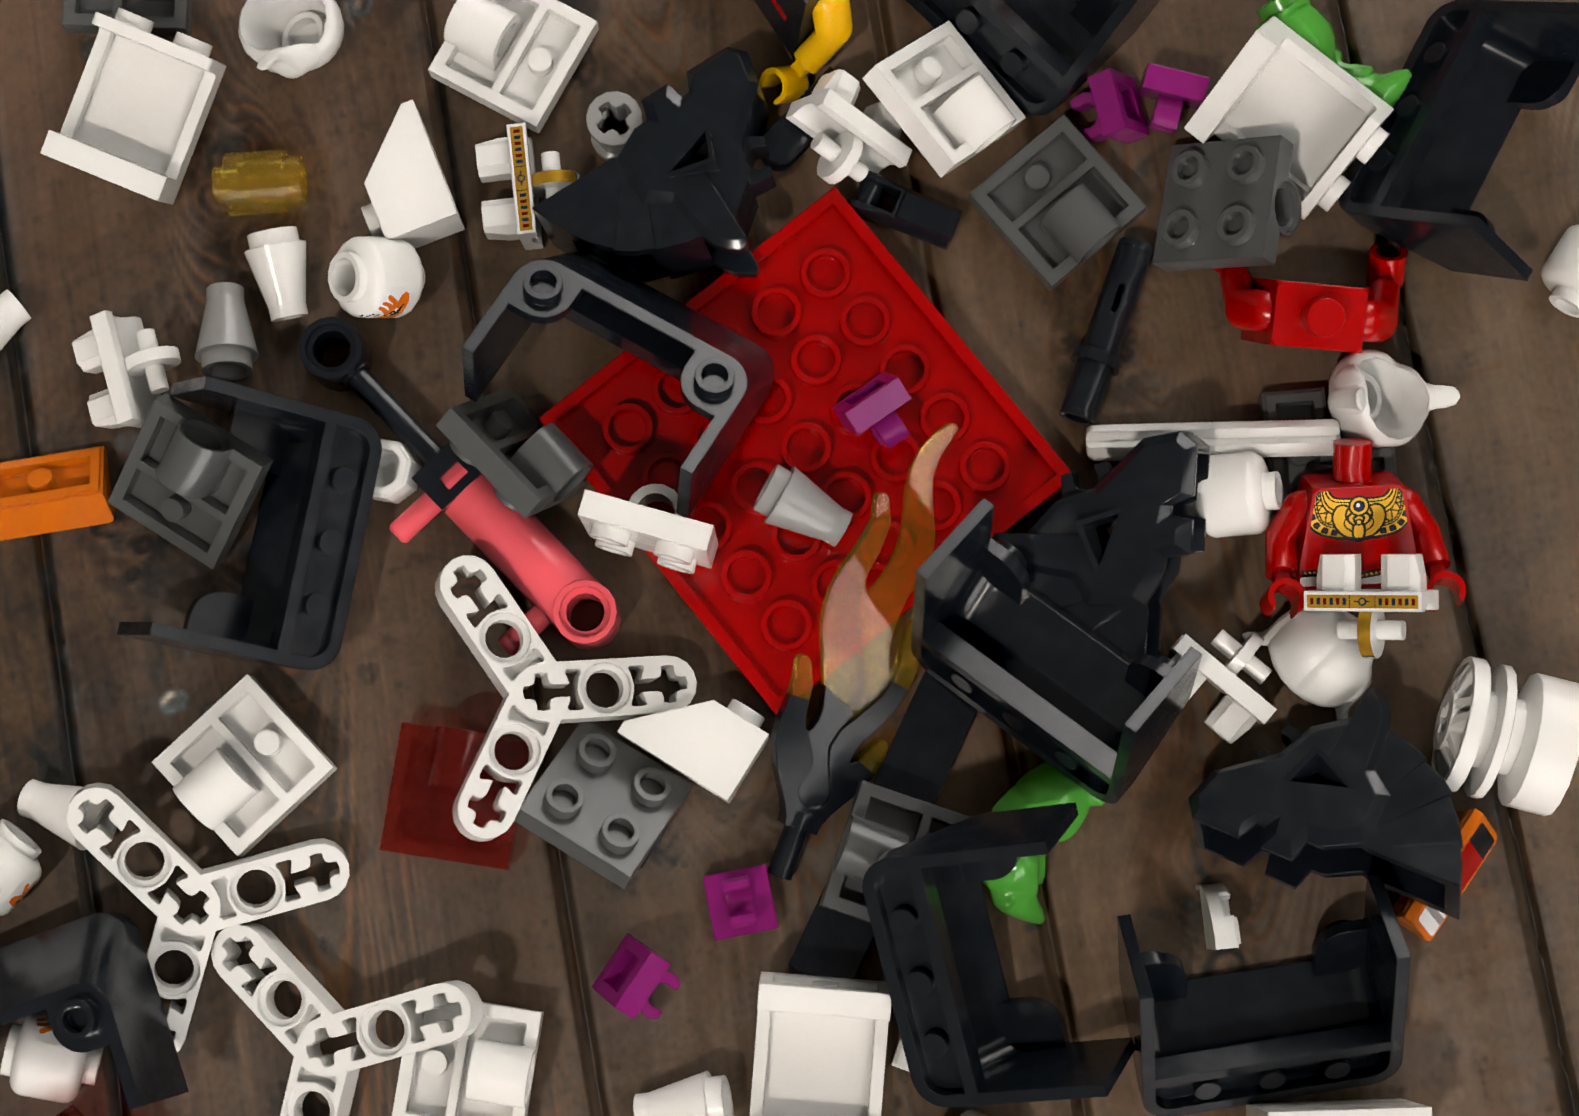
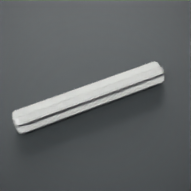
(1265, 438)

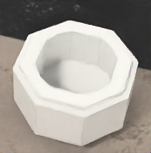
(395, 473)

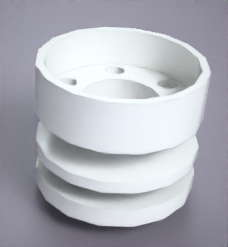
(1519, 739)

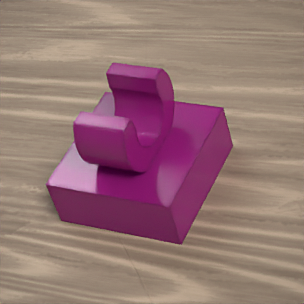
(1171, 91)
(1117, 108)
(874, 408)
(740, 902)
(632, 977)

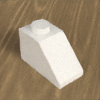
(409, 186)
(703, 742)

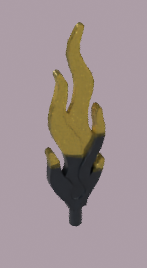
(857, 690)

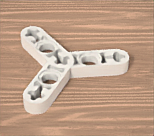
(518, 673)
(219, 883)
(324, 1017)

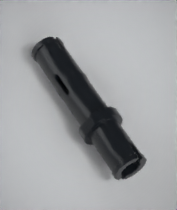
(1098, 355)

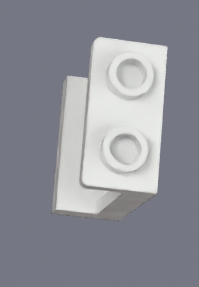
(1296, 92)
(138, 107)
(819, 1046)

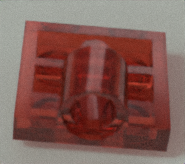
(423, 790)

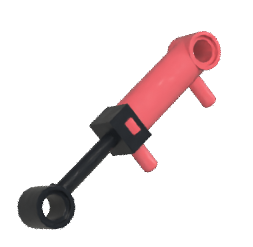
(516, 545)

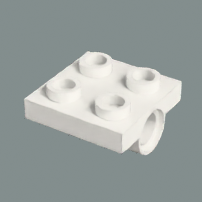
(513, 54)
(944, 98)
(624, 524)
(244, 766)
(477, 1074)

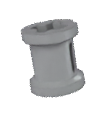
(620, 109)

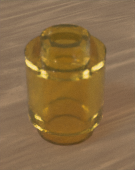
(260, 182)

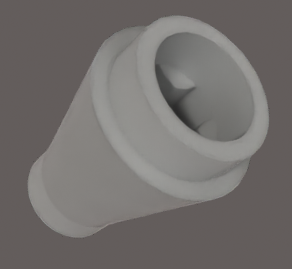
(226, 336)
(800, 506)

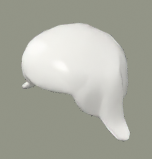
(291, 34)
(1382, 398)
(1317, 662)

